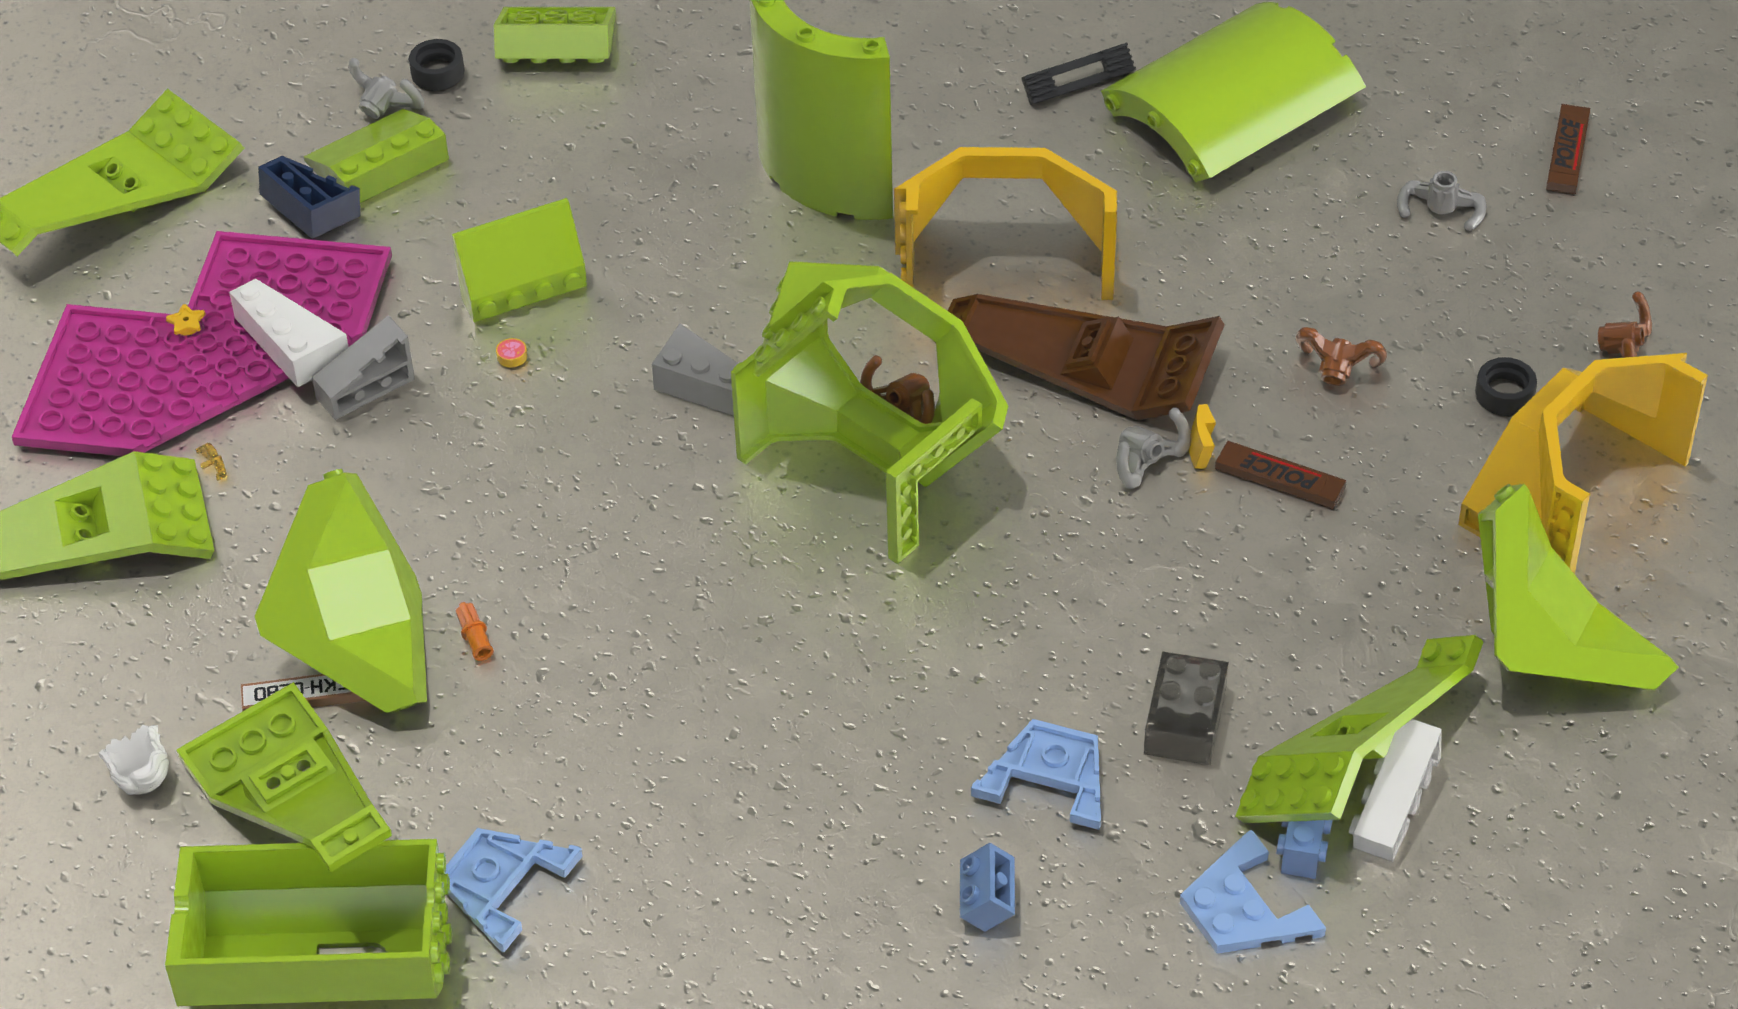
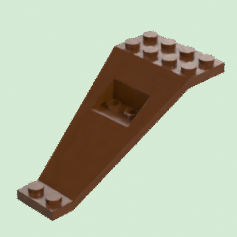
(1106, 359)

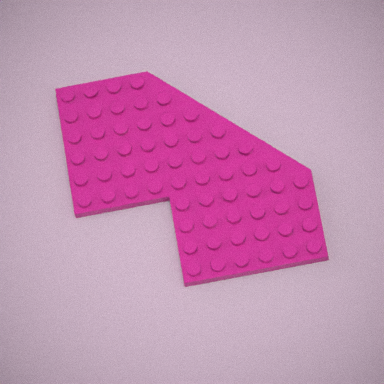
(131, 384)

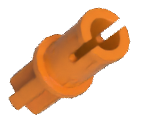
(474, 631)

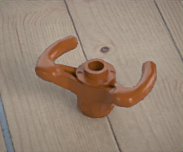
(1627, 336)
(1338, 355)
(904, 392)

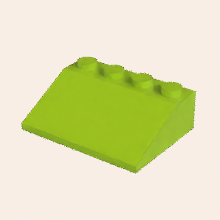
(554, 34)
(382, 153)
(519, 260)

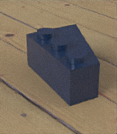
(307, 198)

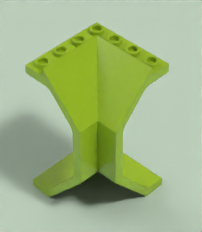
(818, 292)
(818, 397)

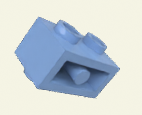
(1303, 847)
(987, 887)

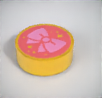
(511, 352)

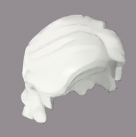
(137, 763)

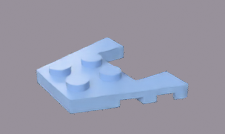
(1051, 758)
(491, 868)
(1233, 912)

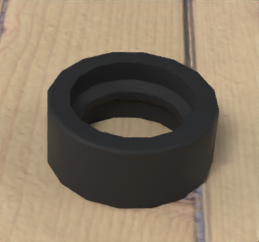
(436, 78)
(1505, 368)

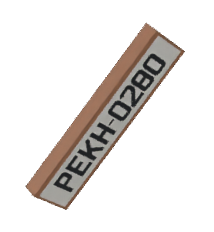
(317, 690)

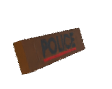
(1568, 148)
(1280, 474)

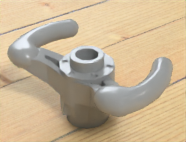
(381, 93)
(1443, 197)
(1147, 447)

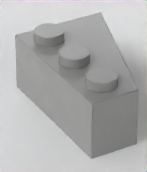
(365, 370)
(694, 371)

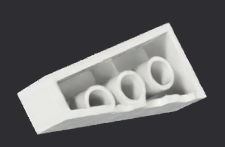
(286, 331)
(1396, 789)

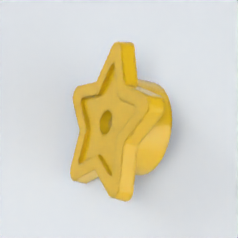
(185, 327)

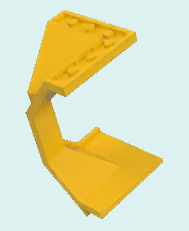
(1084, 196)
(1643, 396)

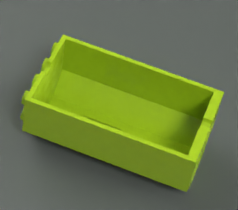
(260, 912)

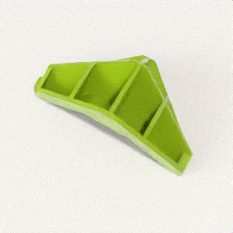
(348, 597)
(1544, 613)

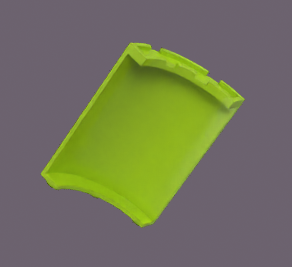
(1237, 86)
(822, 113)

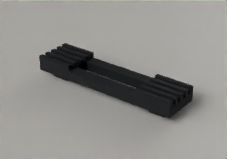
(1041, 86)

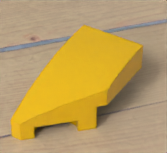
(1200, 438)

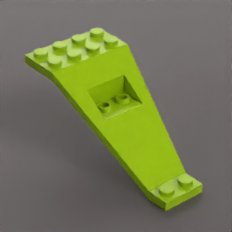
(108, 514)
(272, 747)
(1316, 769)

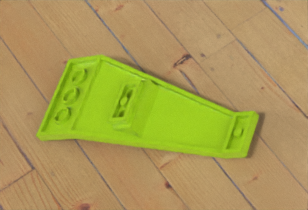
(159, 159)

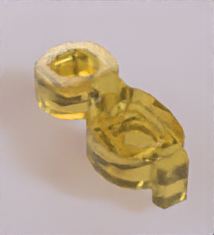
(213, 458)

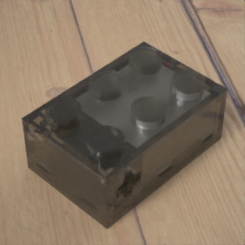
(1186, 708)

